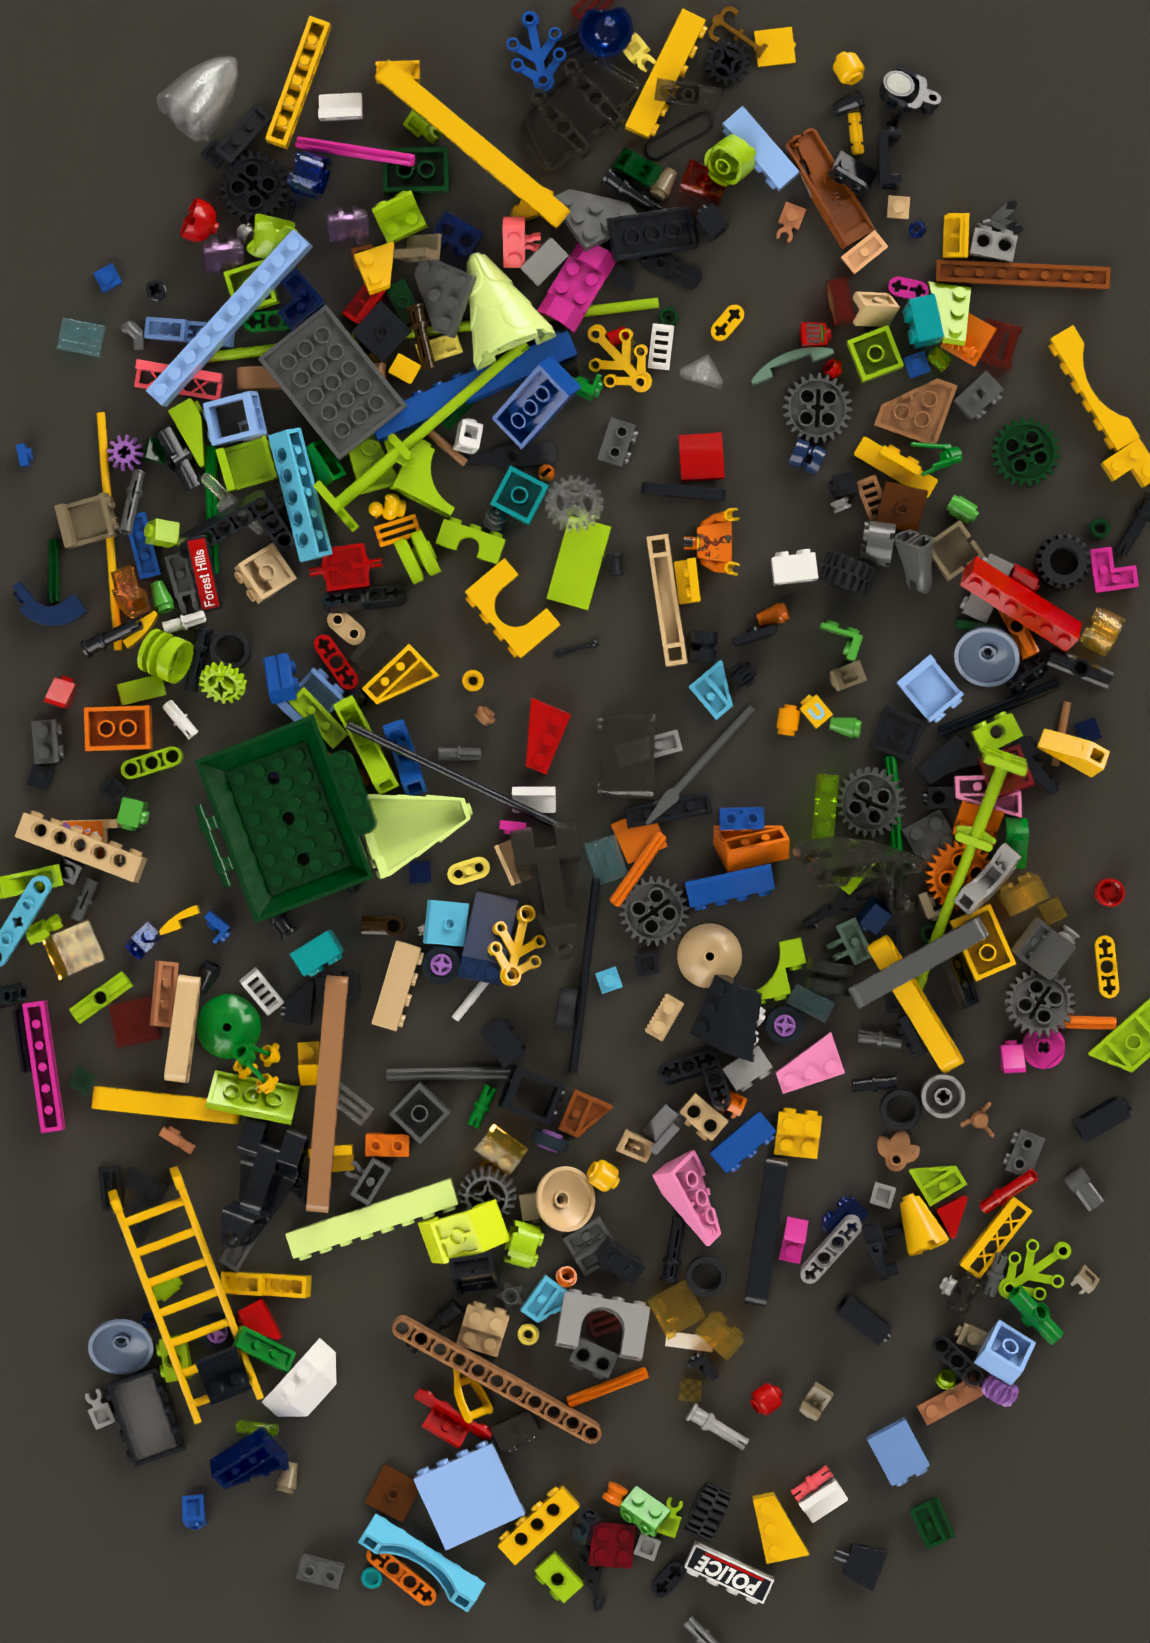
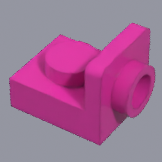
(511, 825)

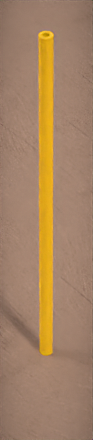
(110, 542)

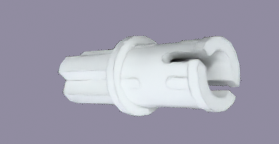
(184, 622)
(180, 719)

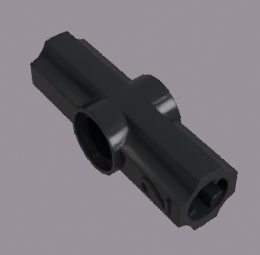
(179, 458)
(1093, 673)

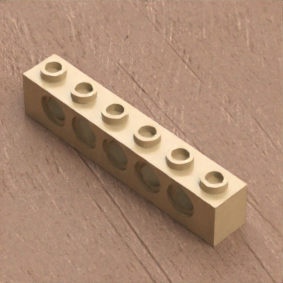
(28, 832)

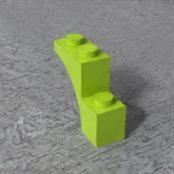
(790, 956)

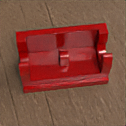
(362, 304)

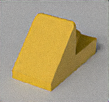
(308, 1062)

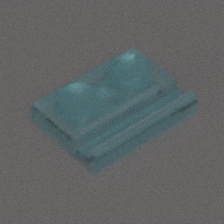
(81, 337)
(606, 859)

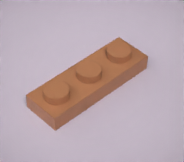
(164, 993)
(948, 1401)

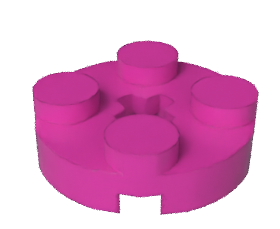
(1041, 1059)

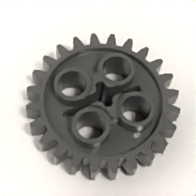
(837, 409)
(863, 820)
(665, 927)
(1056, 1012)

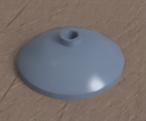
(986, 667)
(119, 1354)

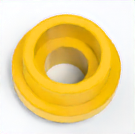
(473, 673)

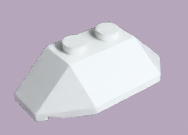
(305, 1383)

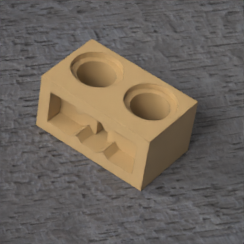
(706, 1112)

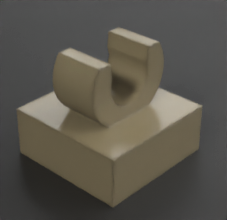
(1085, 1279)

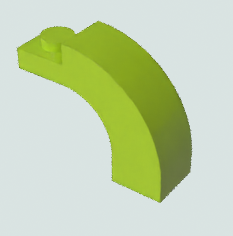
(15, 884)

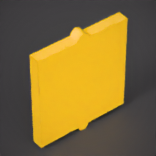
(779, 49)

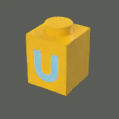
(815, 710)

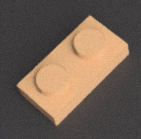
(864, 252)

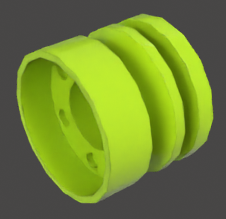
(165, 656)

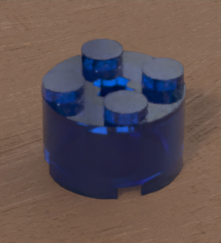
(309, 175)

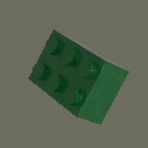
(425, 177)

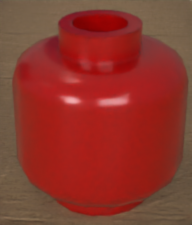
(766, 1399)

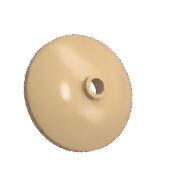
(705, 939)
(575, 1196)

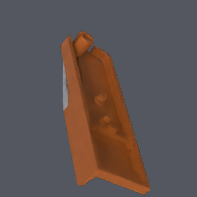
(833, 200)

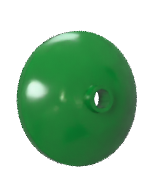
(227, 1009)

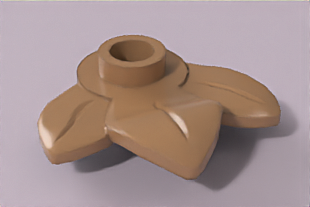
(899, 1147)

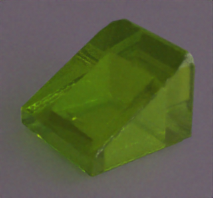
(939, 359)

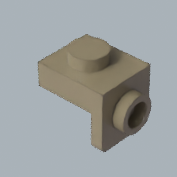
(847, 676)
(815, 1401)

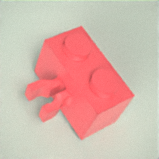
(516, 242)

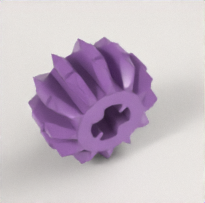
(121, 447)
(999, 1390)

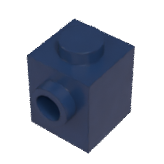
(873, 916)

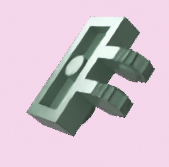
(853, 940)

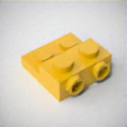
(798, 1133)

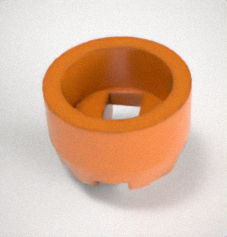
(549, 476)

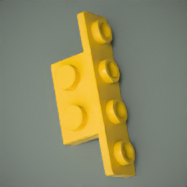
(894, 465)

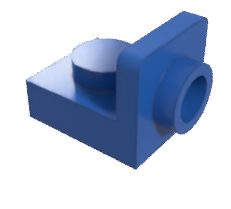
(215, 922)
(194, 1511)

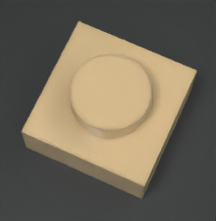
(898, 207)

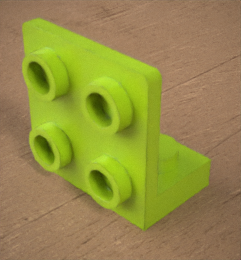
(399, 217)

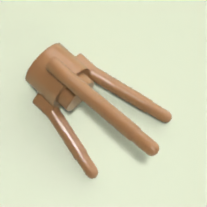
(979, 1119)

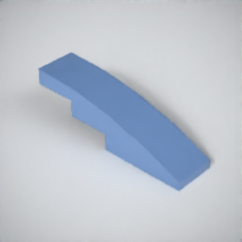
(176, 330)

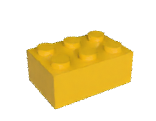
(990, 953)

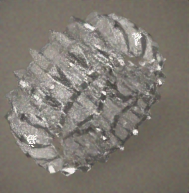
(563, 490)

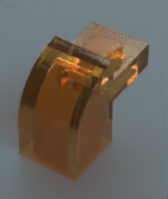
(127, 594)

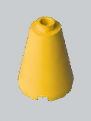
(920, 1226)

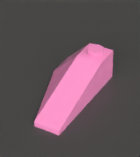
(685, 1189)

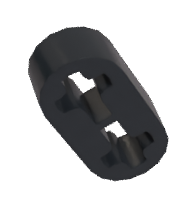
(672, 1582)

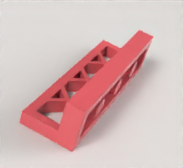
(153, 367)

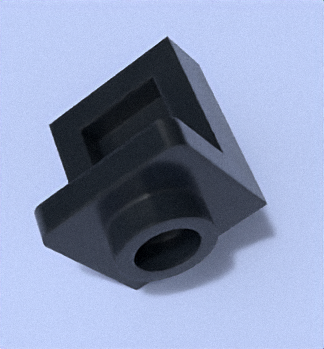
(584, 1524)

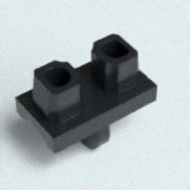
(12, 995)

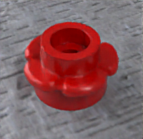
(833, 368)

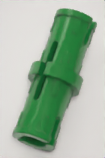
(481, 1106)

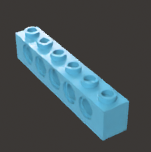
(300, 495)

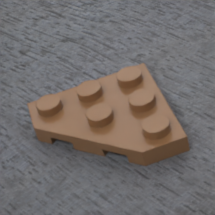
(918, 412)

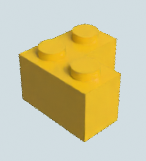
(1133, 458)

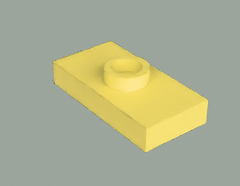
(444, 347)

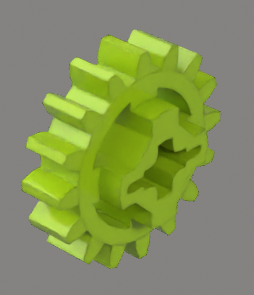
(222, 682)

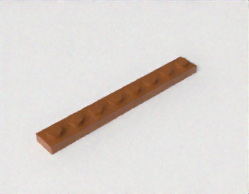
(1022, 274)

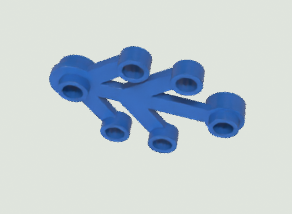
(537, 54)

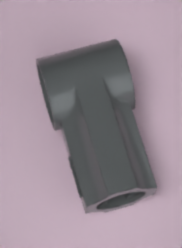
(1081, 1184)

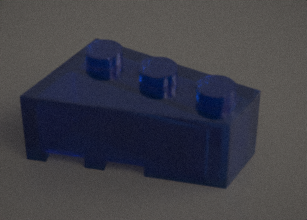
(249, 1458)

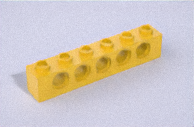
(298, 82)

